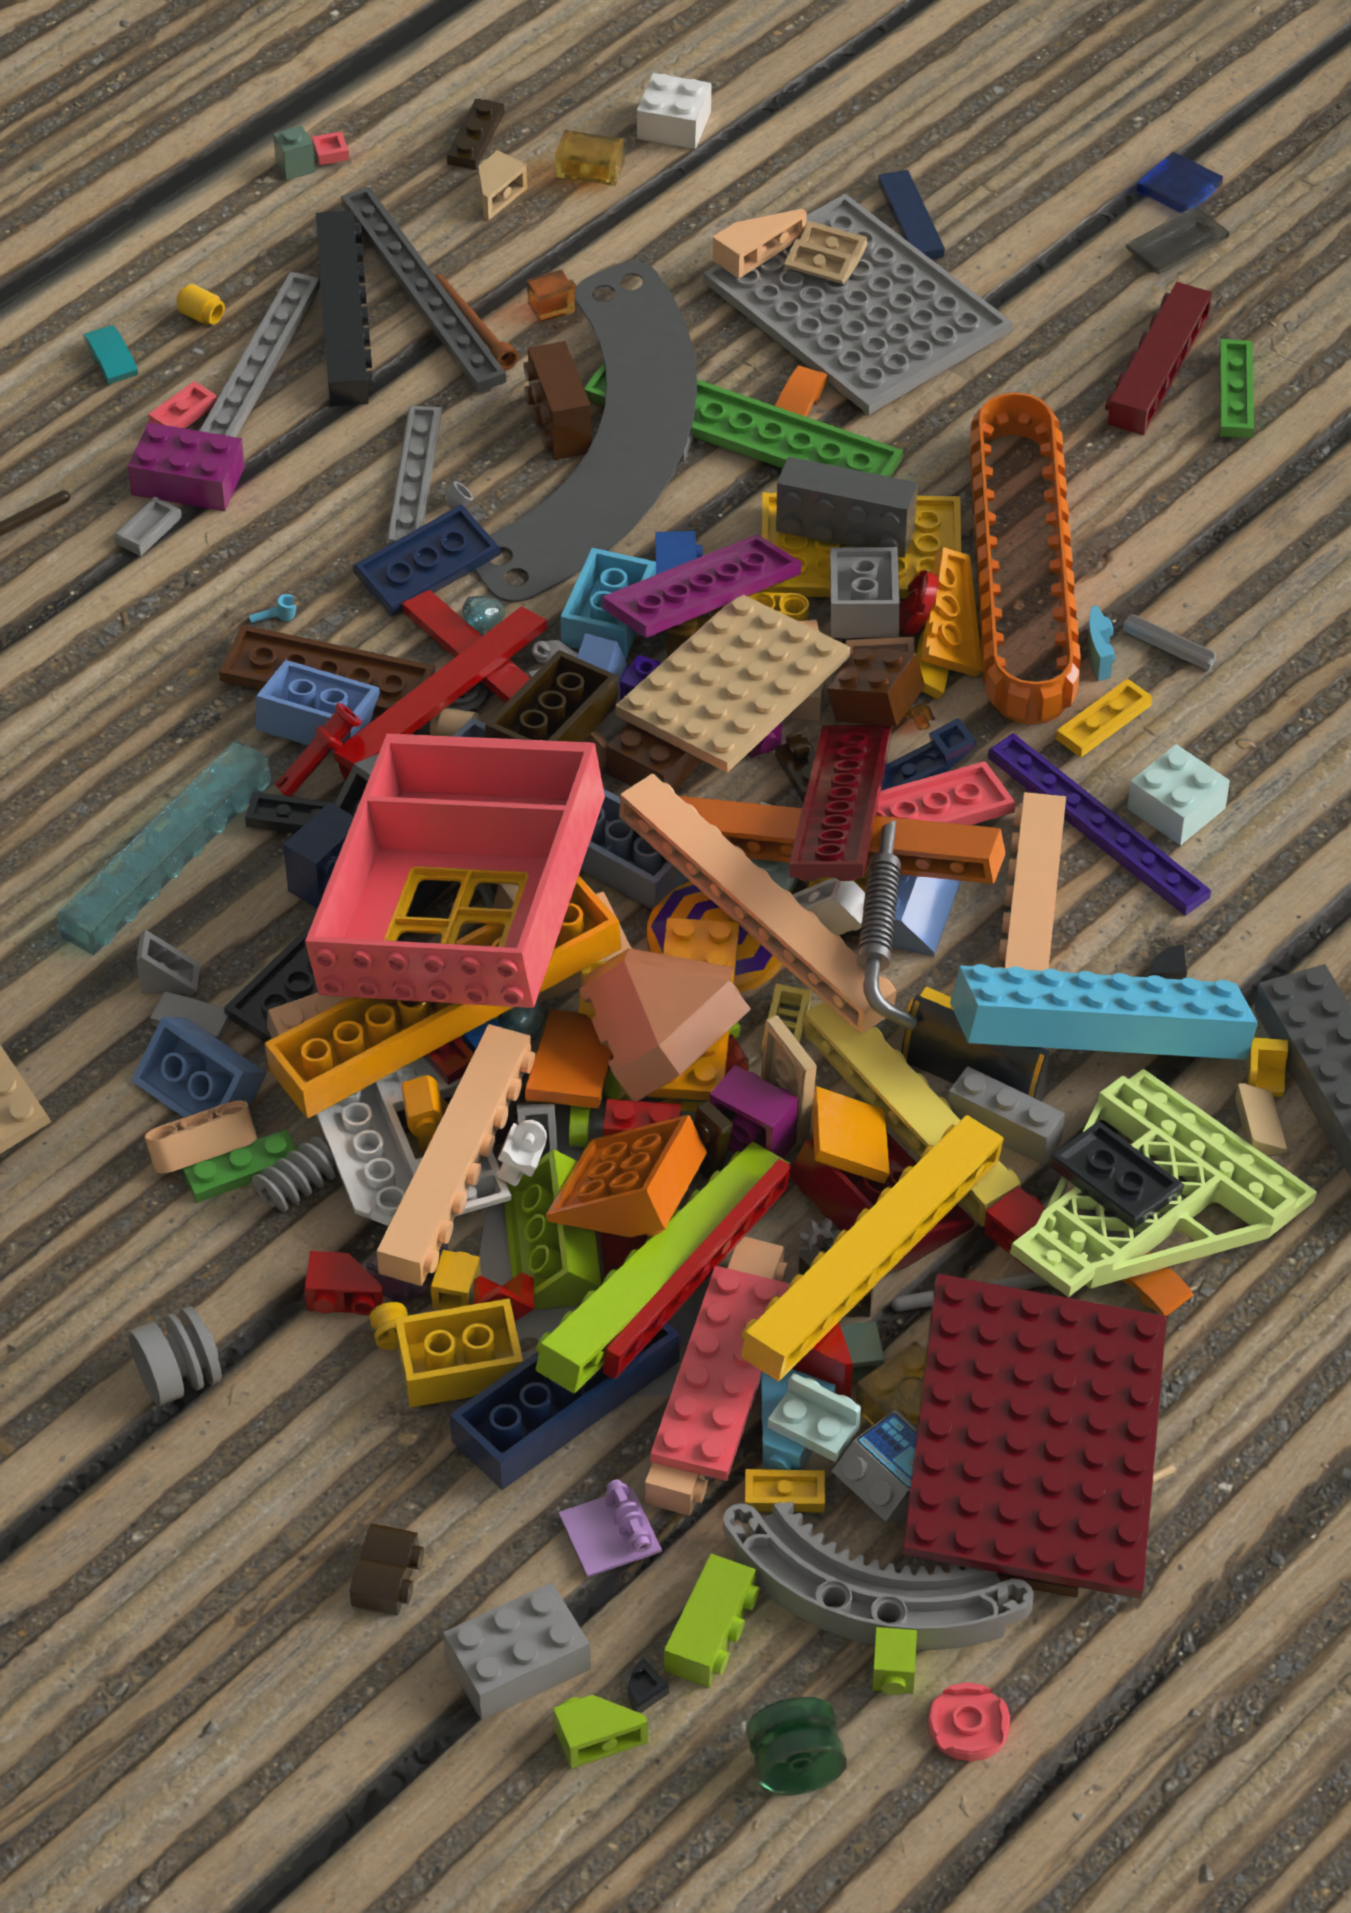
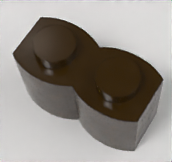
(385, 1569)

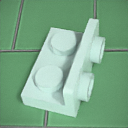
(816, 1417)

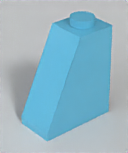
(777, 1450)

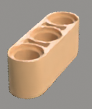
(200, 1136)

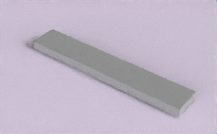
(414, 471)

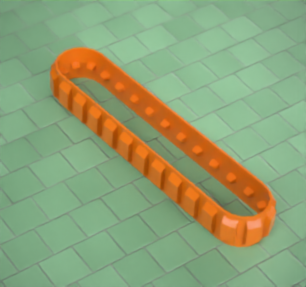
(1015, 698)

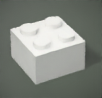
(674, 110)

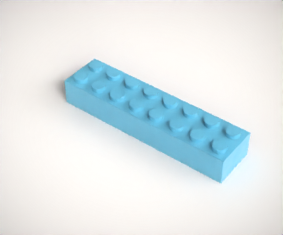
(1102, 1012)

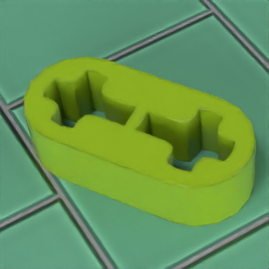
(579, 1126)

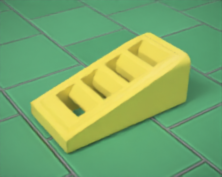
(794, 997)

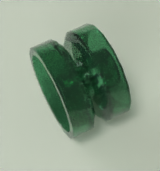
(796, 1746)

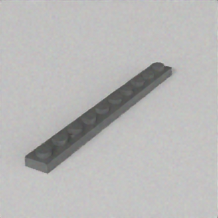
(424, 290)

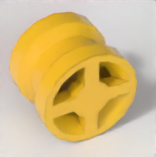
(383, 1321)

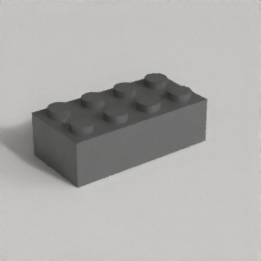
(845, 506)

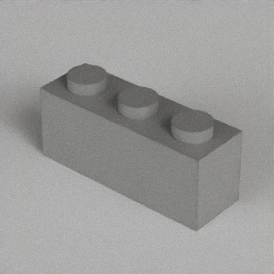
(1022, 1120)

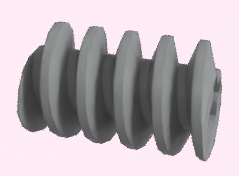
(295, 1174)

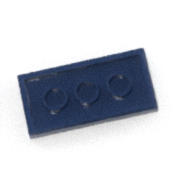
(426, 559)

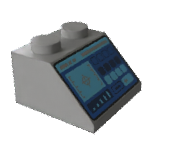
(880, 1466)

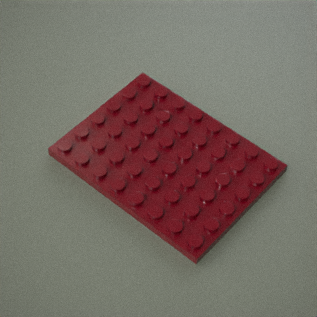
(1036, 1436)

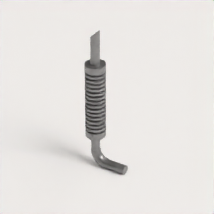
(878, 926)

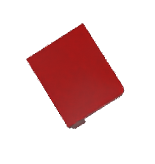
(518, 1289)

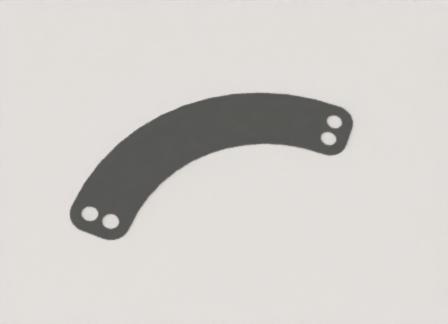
(636, 444)

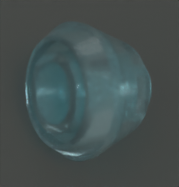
(483, 613)
(524, 1020)

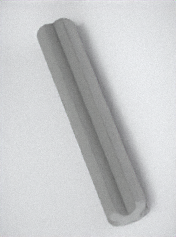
(1169, 642)

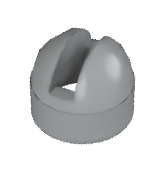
(457, 494)

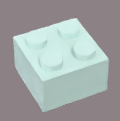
(1178, 794)

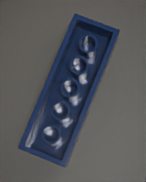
(531, 1416)

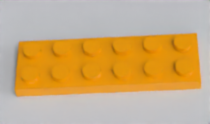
(710, 943)

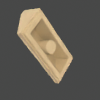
(1260, 1119)

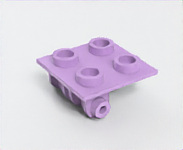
(610, 1530)

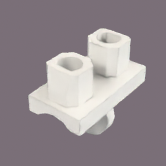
(521, 1151)

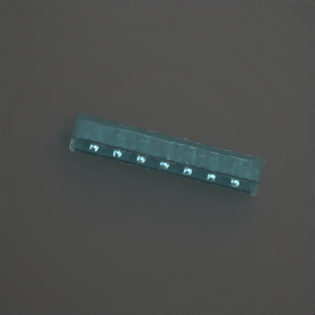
(164, 848)

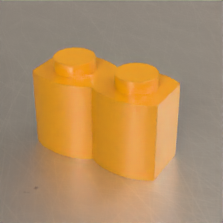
(423, 1108)

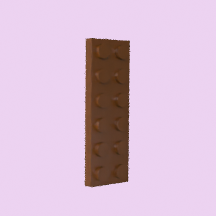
(260, 653)

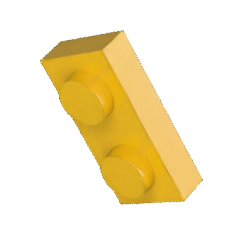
(800, 1487)

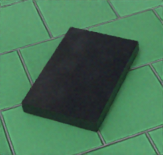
(1115, 1175)

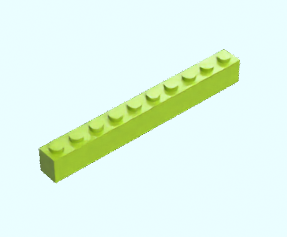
(579, 1342)

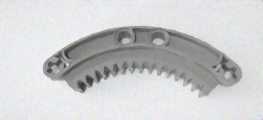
(808, 1576)

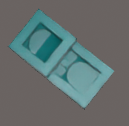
(111, 354)

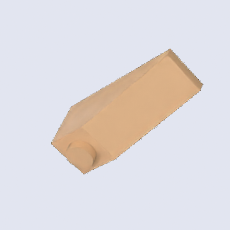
(756, 240)

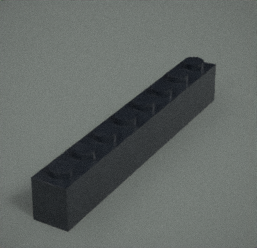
(342, 308)

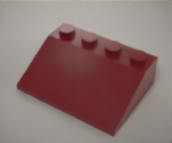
(845, 1195)

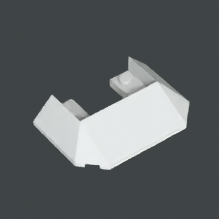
(376, 1155)

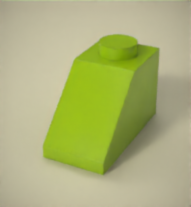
(597, 1729)

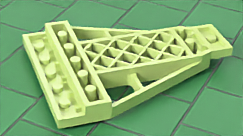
(1189, 1145)

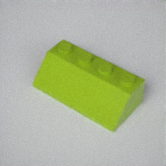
(554, 1254)

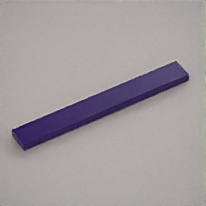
(1101, 825)

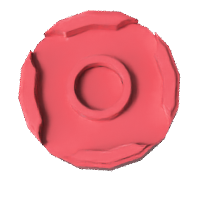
(968, 1722)

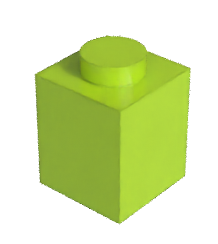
(894, 1660)

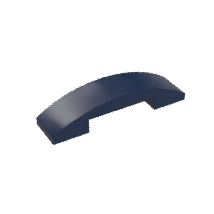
(944, 750)

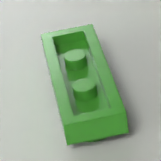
(236, 1167)

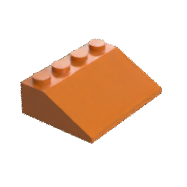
(631, 1179)

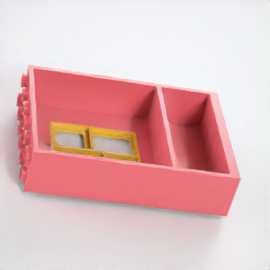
(465, 816)

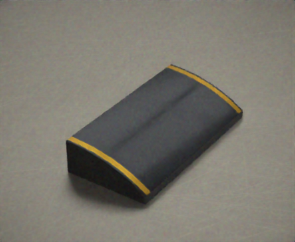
(942, 1050)

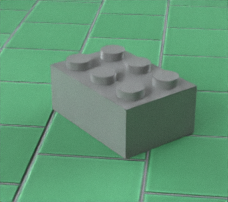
(517, 1651)

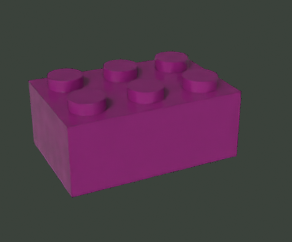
(186, 466)

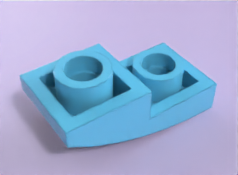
(1098, 644)

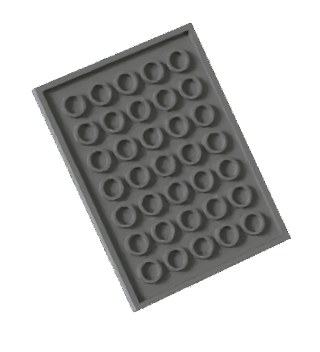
(878, 331)

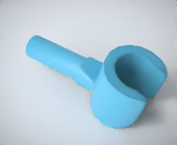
(284, 611)

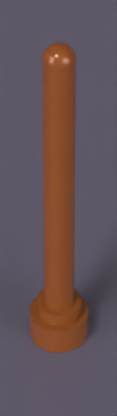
(502, 351)

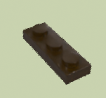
(475, 133)

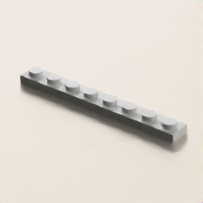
(262, 355)

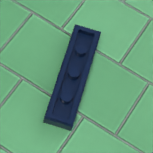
(911, 213)

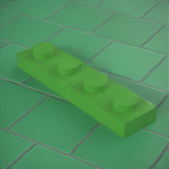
(1236, 388)

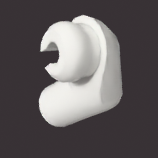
(545, 650)

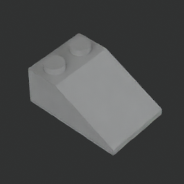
(864, 592)

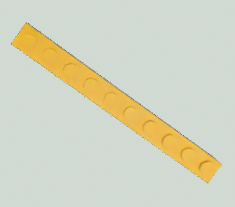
(870, 1248)

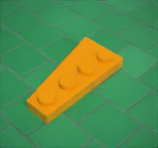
(952, 625)

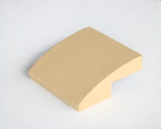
(826, 252)

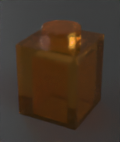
(551, 295)

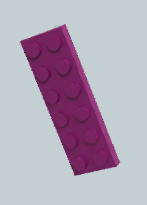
(701, 585)

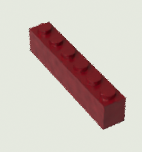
(1158, 358)

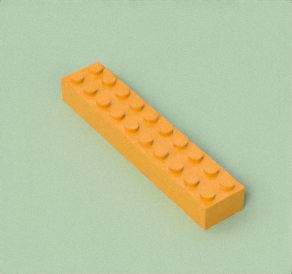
(374, 1037)

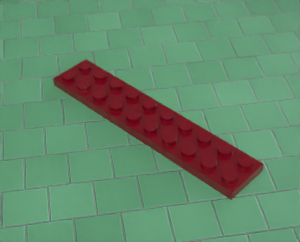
(841, 803)

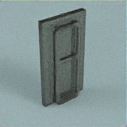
(1176, 240)

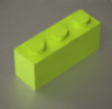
(711, 1621)

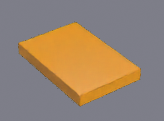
(850, 1135)

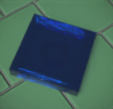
(1179, 183)

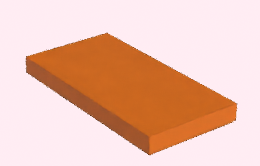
(569, 1062)

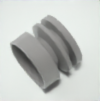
(181, 1353)

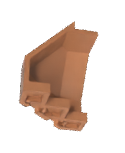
(659, 1014)

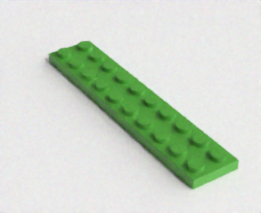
(772, 432)

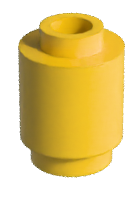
(200, 304)

